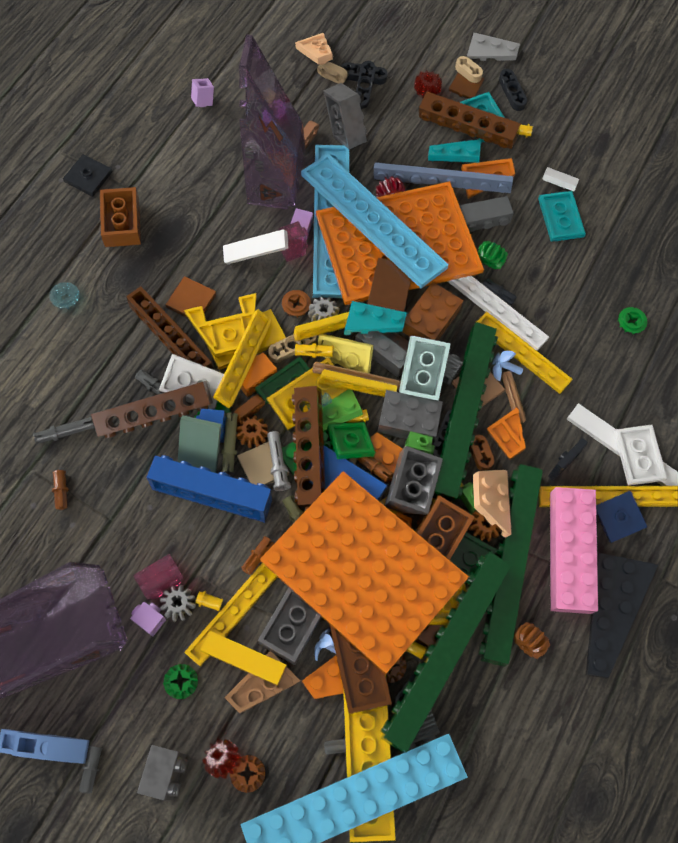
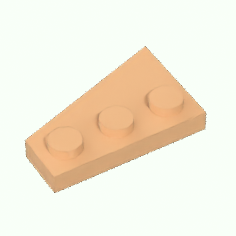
(315, 49)

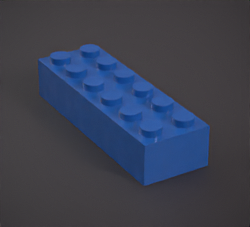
(210, 488)

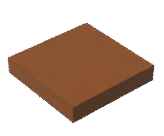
(190, 295)

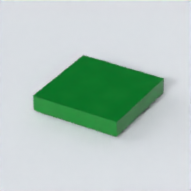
(351, 440)

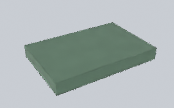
(199, 442)

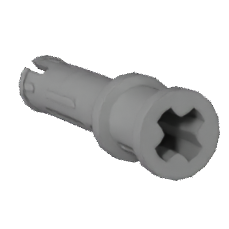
(278, 470)

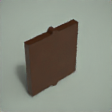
(464, 87)

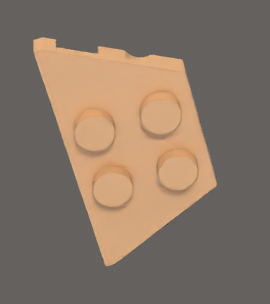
(492, 498)

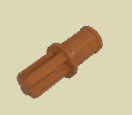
(376, 468)
(60, 489)
(254, 559)

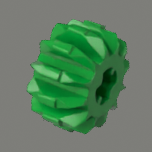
(492, 254)

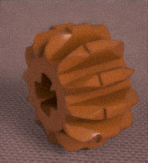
(252, 425)
(482, 531)
(531, 640)

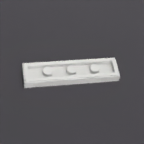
(255, 246)

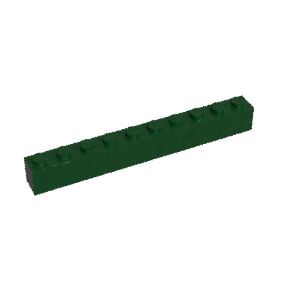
(464, 411)
(514, 550)
(445, 653)

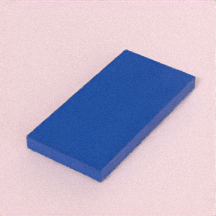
(335, 467)

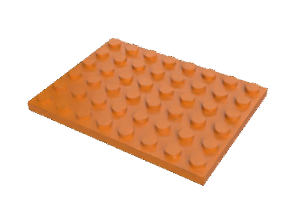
(428, 212)
(364, 571)

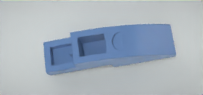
(43, 746)

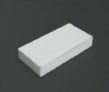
(560, 179)

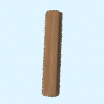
(512, 394)

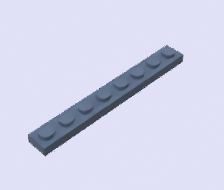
(434, 176)

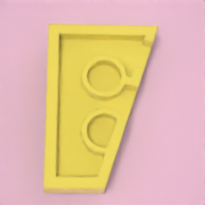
(349, 353)

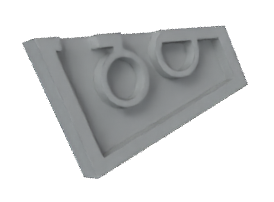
(490, 47)

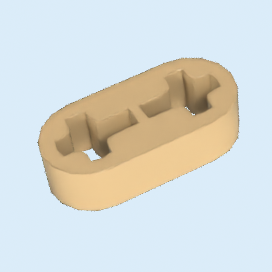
(469, 69)
(333, 72)

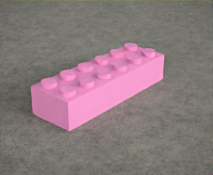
(573, 551)

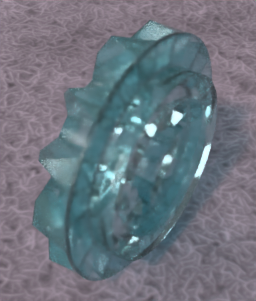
(60, 290)

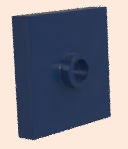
(620, 516)

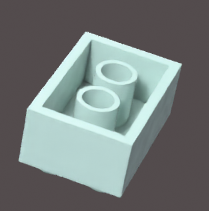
(424, 368)

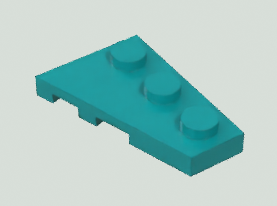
(456, 152)
(368, 317)

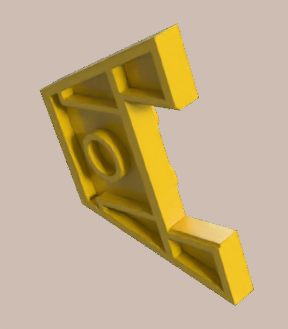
(224, 333)

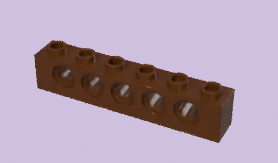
(477, 118)
(165, 328)
(301, 397)
(103, 419)

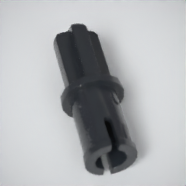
(502, 293)

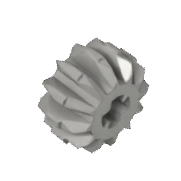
(322, 306)
(169, 605)

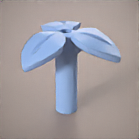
(501, 361)
(325, 642)

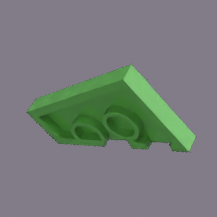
(342, 409)

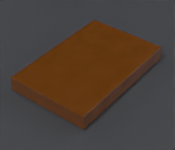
(389, 286)

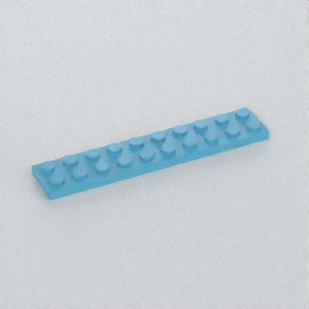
(375, 220)
(323, 274)
(360, 796)

